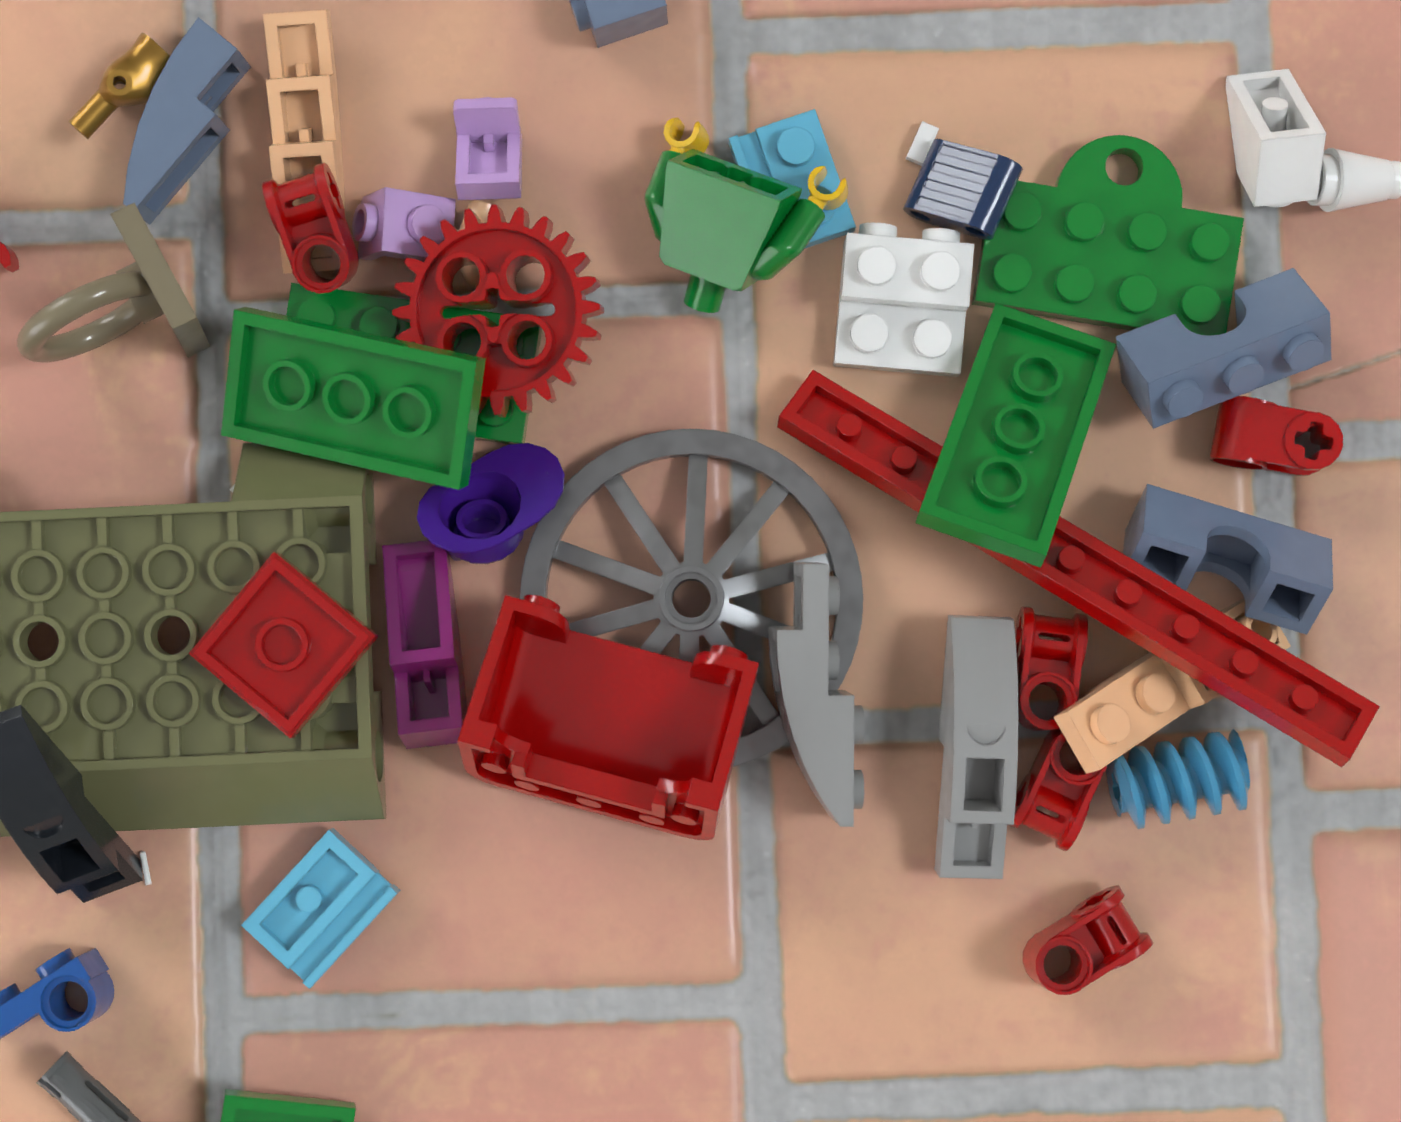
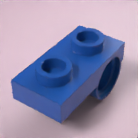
(48, 994)

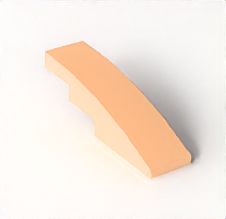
(303, 108)

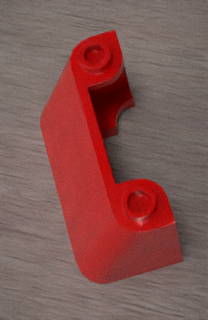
(606, 722)

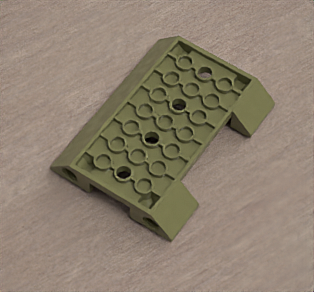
(157, 729)

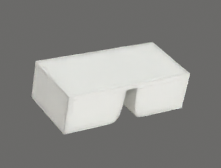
(922, 143)

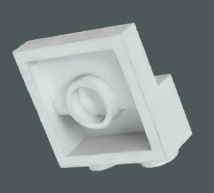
(903, 301)

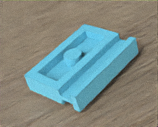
(789, 153)
(320, 907)

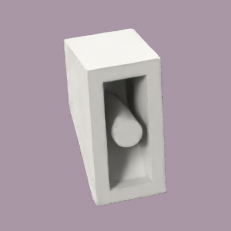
(1274, 138)

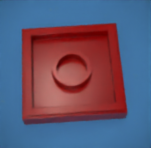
(283, 645)

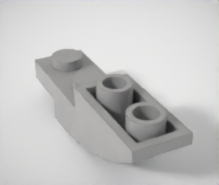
(816, 720)
(979, 747)

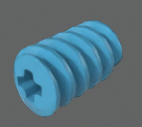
(1180, 777)

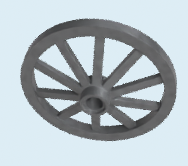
(699, 445)

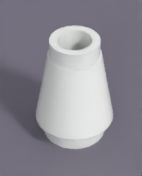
(1356, 180)

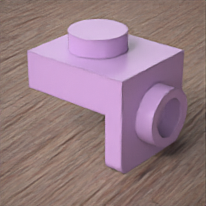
(488, 148)
(395, 220)

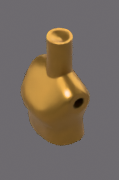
(136, 70)

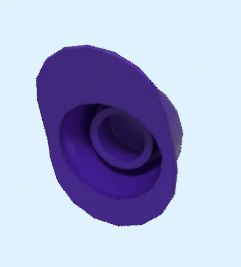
(503, 498)

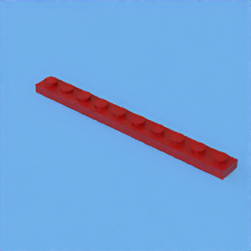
(1102, 582)

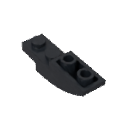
(52, 817)

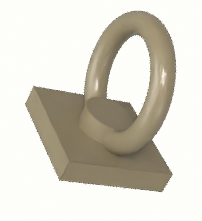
(151, 294)

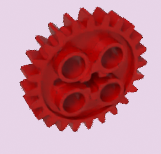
(500, 253)

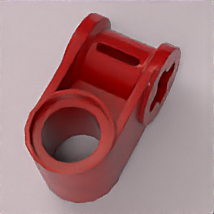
(311, 225)
(1263, 436)
(1048, 661)
(1056, 790)
(1098, 940)

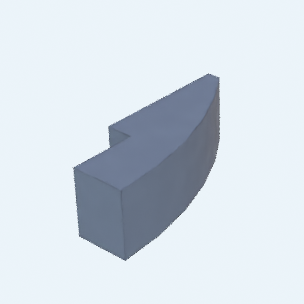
(180, 119)

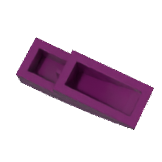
(424, 644)

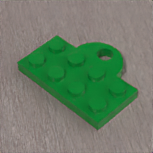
(1111, 248)

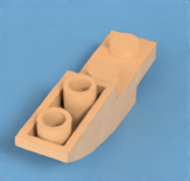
(1140, 702)

